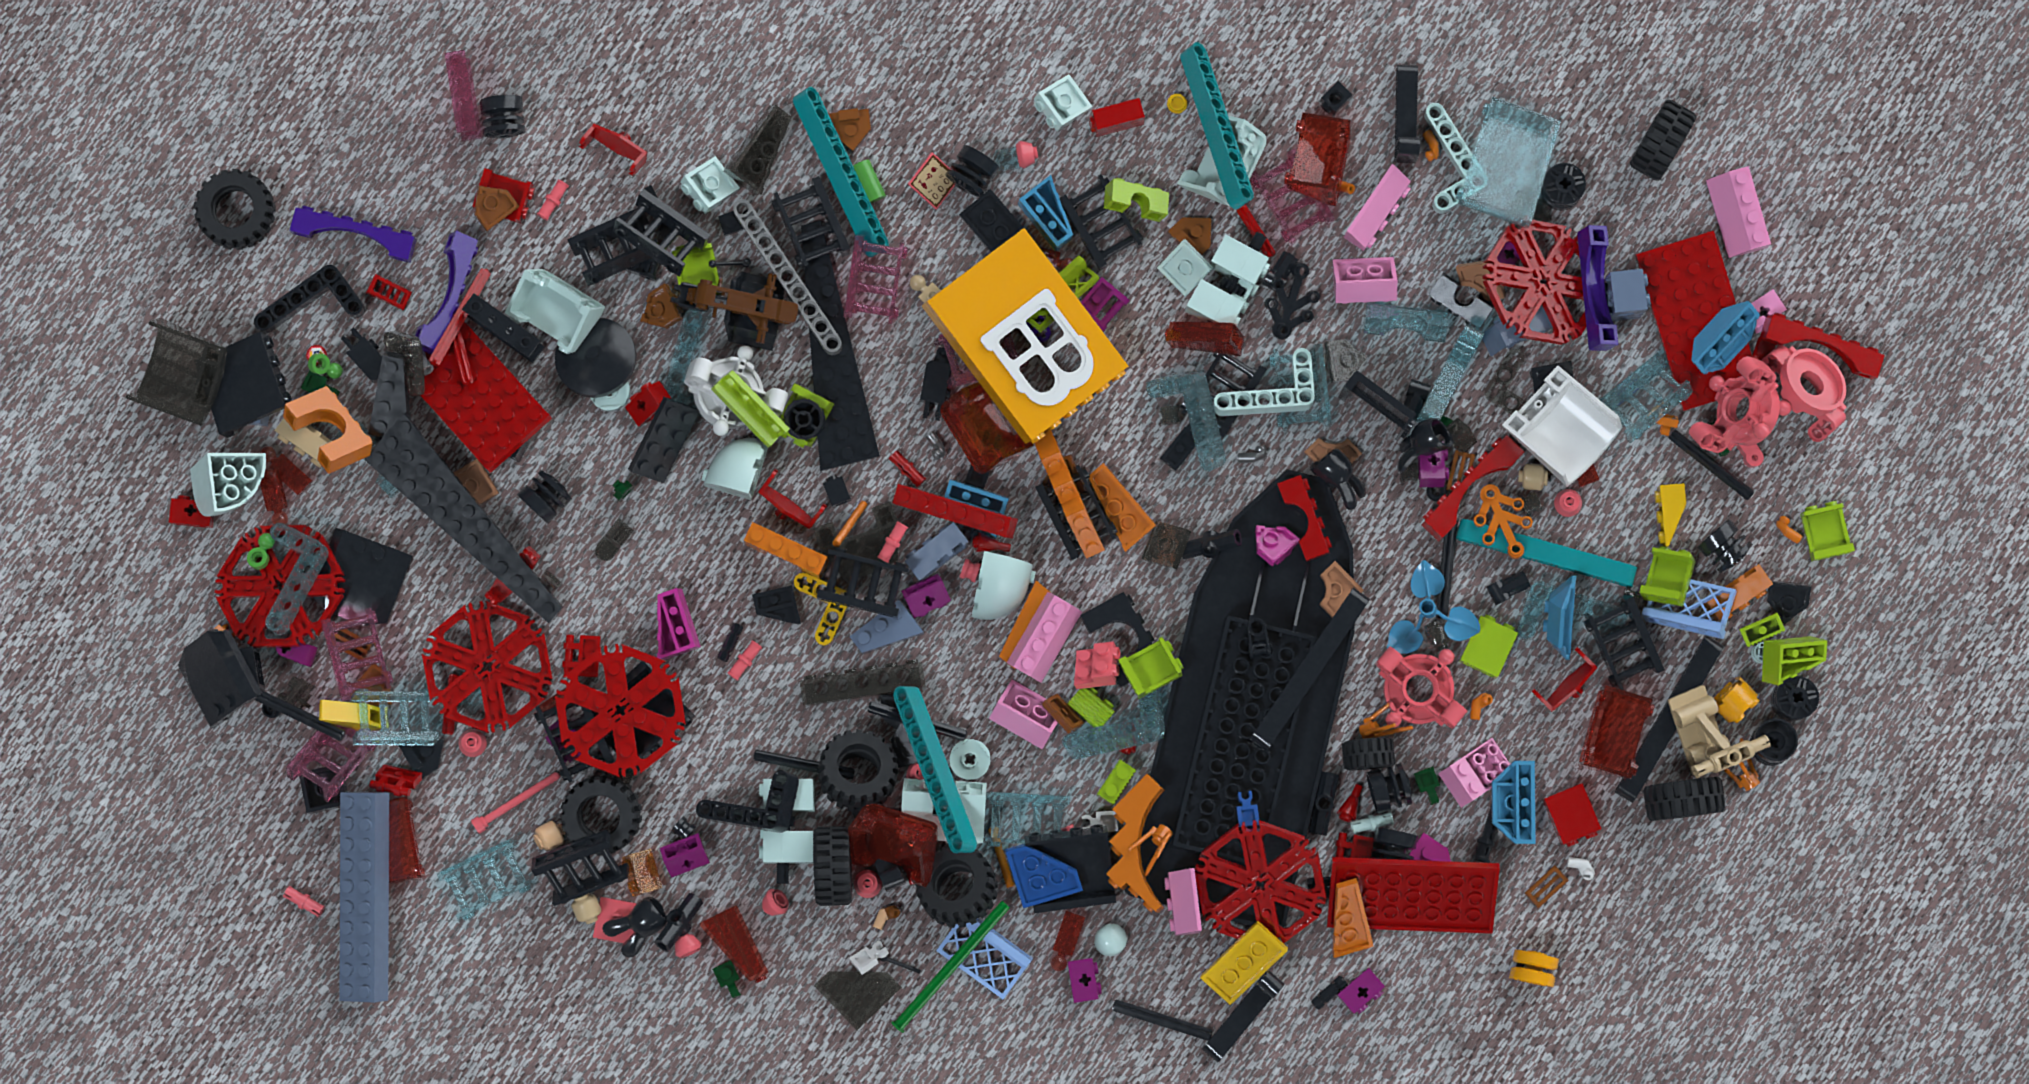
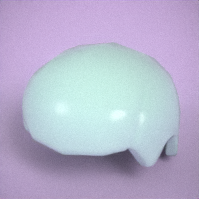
(1110, 939)

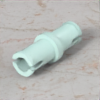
(1372, 822)

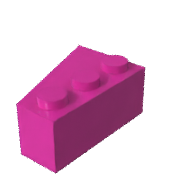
(675, 625)

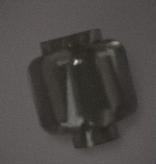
(1435, 636)

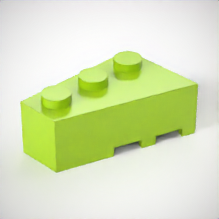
(1790, 656)

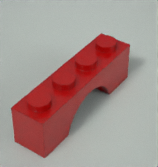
(1295, 493)

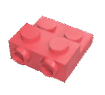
(1097, 666)

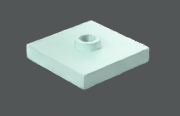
(1185, 267)

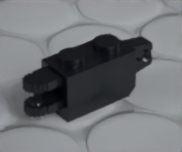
(365, 355)
(935, 383)

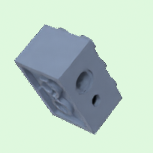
(1626, 294)

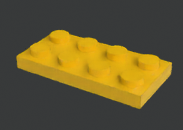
(1244, 962)

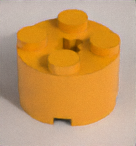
(1735, 700)

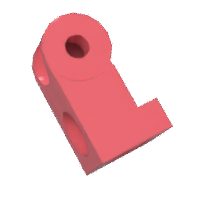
(1751, 455)

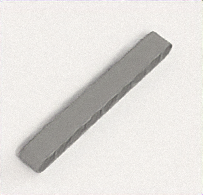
(785, 267)

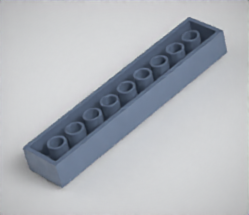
(364, 896)

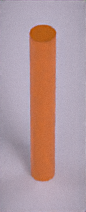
(850, 523)
(1003, 865)

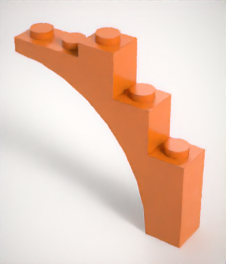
(1068, 495)
(1128, 870)

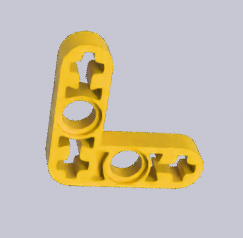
(820, 629)

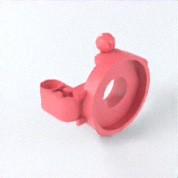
(1824, 376)
(1763, 411)
(1439, 707)

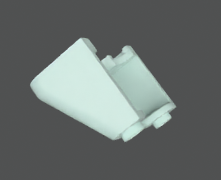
(1206, 179)
(554, 308)

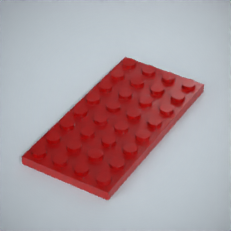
(1685, 294)
(490, 414)
(1421, 893)

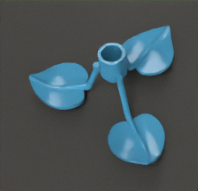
(1459, 626)

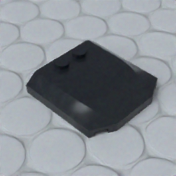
(371, 576)
(218, 675)

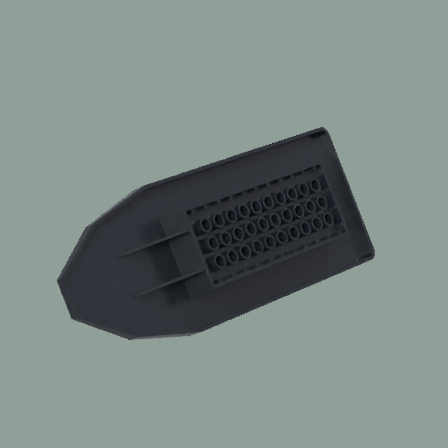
(1227, 695)

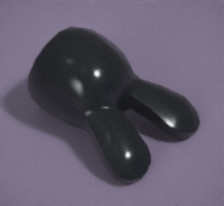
(1423, 442)
(1337, 473)
(644, 919)

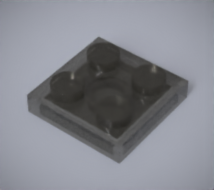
(1166, 545)

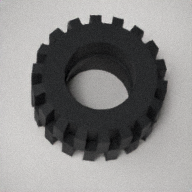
(1368, 753)

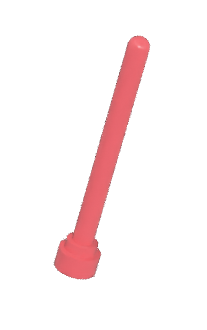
(481, 823)

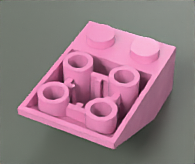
(1474, 772)

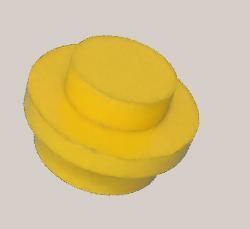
(1177, 103)

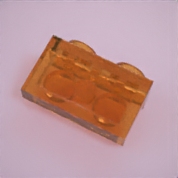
(642, 873)

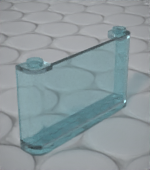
(1509, 162)

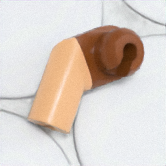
(885, 914)

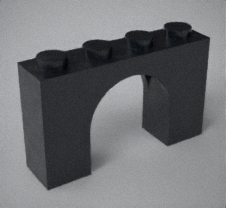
(1118, 610)

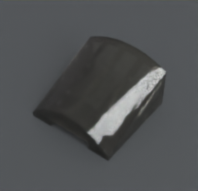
(181, 373)

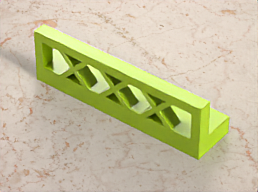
(1071, 275)
(749, 408)

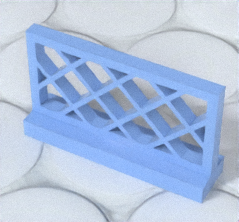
(1691, 623)
(999, 943)

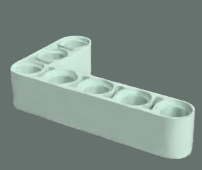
(1455, 157)
(1273, 395)

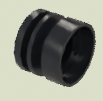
(502, 116)
(973, 168)
(1554, 194)
(544, 496)
(1725, 546)
(1783, 701)
(1786, 741)
(1389, 788)
(1394, 844)

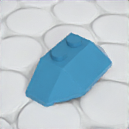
(1724, 337)
(1560, 617)
(1515, 802)

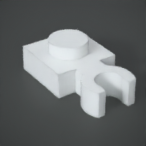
(1104, 818)
(867, 959)

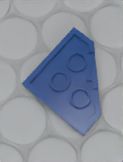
(1040, 875)

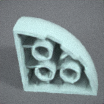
(737, 468)
(226, 480)
(1001, 586)

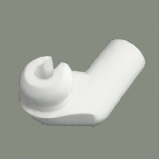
(1583, 866)

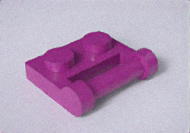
(1099, 297)

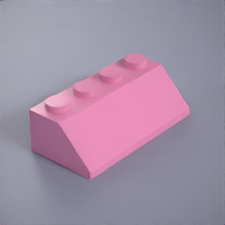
(1377, 208)
(1738, 212)
(1044, 637)

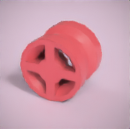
(970, 570)

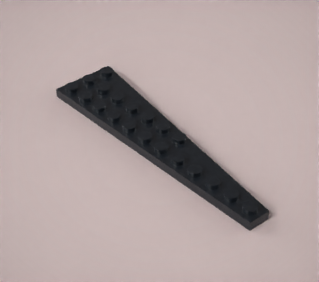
(848, 428)
(427, 482)

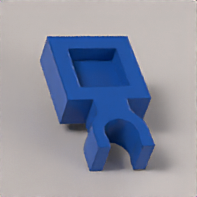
(1247, 812)

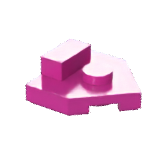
(1274, 543)
(1429, 850)

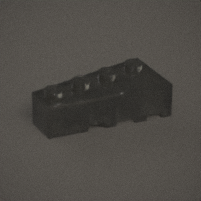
(756, 154)

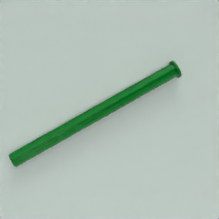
(950, 966)

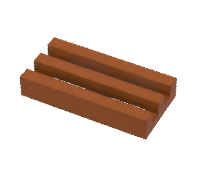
(1464, 455)
(365, 651)
(1062, 713)
(1559, 875)

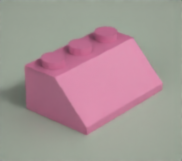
(1365, 280)
(1023, 714)
(1183, 902)

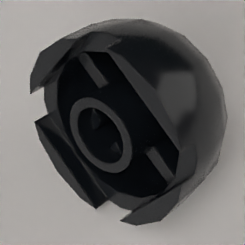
(804, 419)

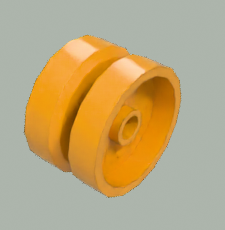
(1533, 969)

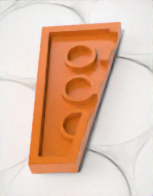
(1121, 507)
(1029, 609)
(1350, 920)

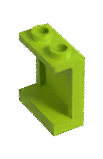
(697, 266)
(802, 393)
(1826, 531)
(1668, 576)
(1489, 647)
(1151, 668)

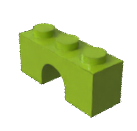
(1151, 200)

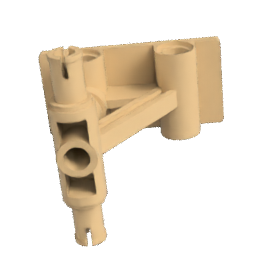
(1700, 737)

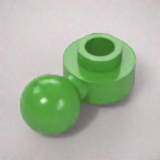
(333, 370)
(265, 542)

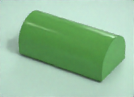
(869, 181)

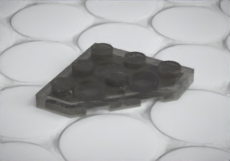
(857, 995)

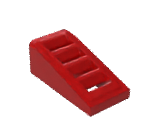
(370, 291)

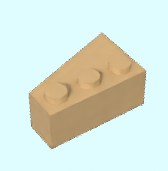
(306, 439)

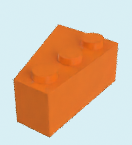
(1748, 586)

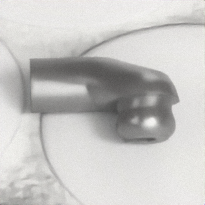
(937, 445)
(1253, 457)

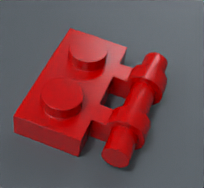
(586, 647)
(395, 780)
(1360, 846)

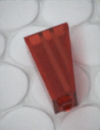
(1206, 337)
(735, 940)

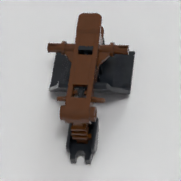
(752, 307)

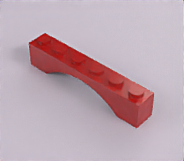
(1860, 360)
(955, 511)
(1444, 517)

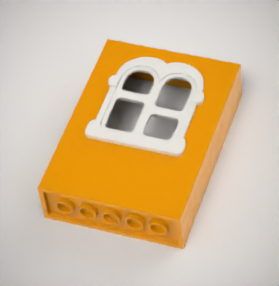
(1000, 297)

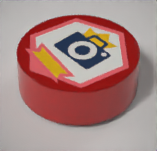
(315, 349)

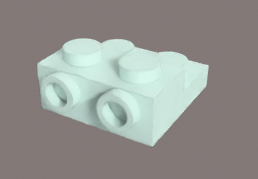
(1062, 103)
(708, 185)

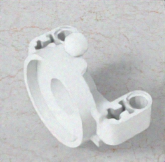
(705, 374)

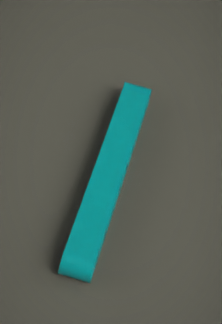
(1216, 126)
(839, 167)
(1552, 554)
(935, 769)

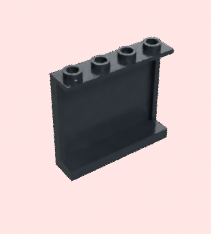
(250, 385)
(1381, 401)
(661, 704)
(1089, 854)

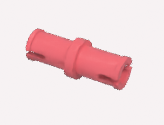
(552, 200)
(892, 542)
(744, 660)
(304, 901)

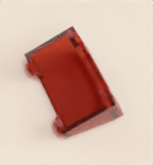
(1320, 157)
(981, 429)
(1615, 732)
(894, 838)
(403, 845)

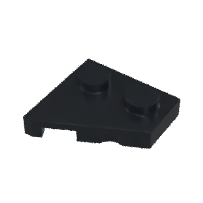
(777, 605)

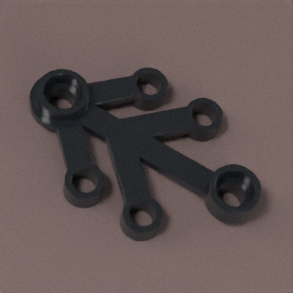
(1290, 303)

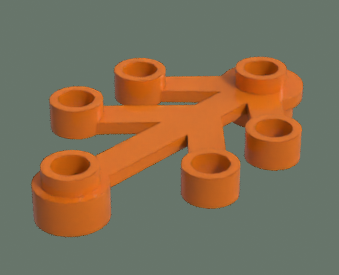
(1500, 518)

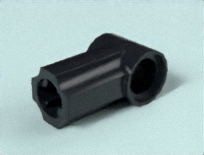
(1281, 269)
(1416, 395)
(1504, 589)

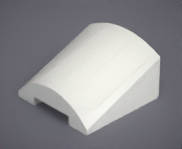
(1564, 426)

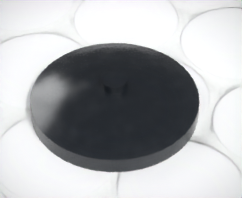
(601, 361)

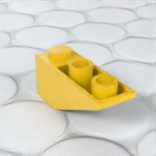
(1671, 506)
(348, 715)

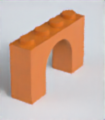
(325, 407)
(786, 549)

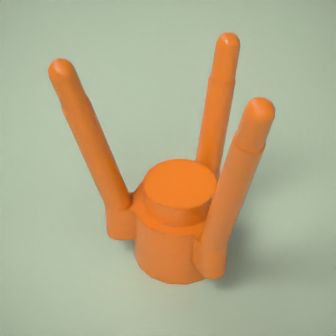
(1372, 729)
(1749, 778)
(1160, 837)

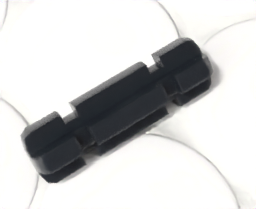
(730, 642)
(1329, 992)

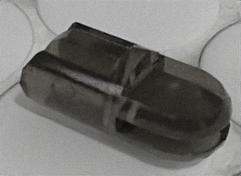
(613, 540)

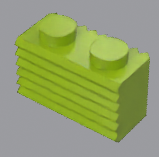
(1762, 629)
(1091, 707)
(1116, 782)

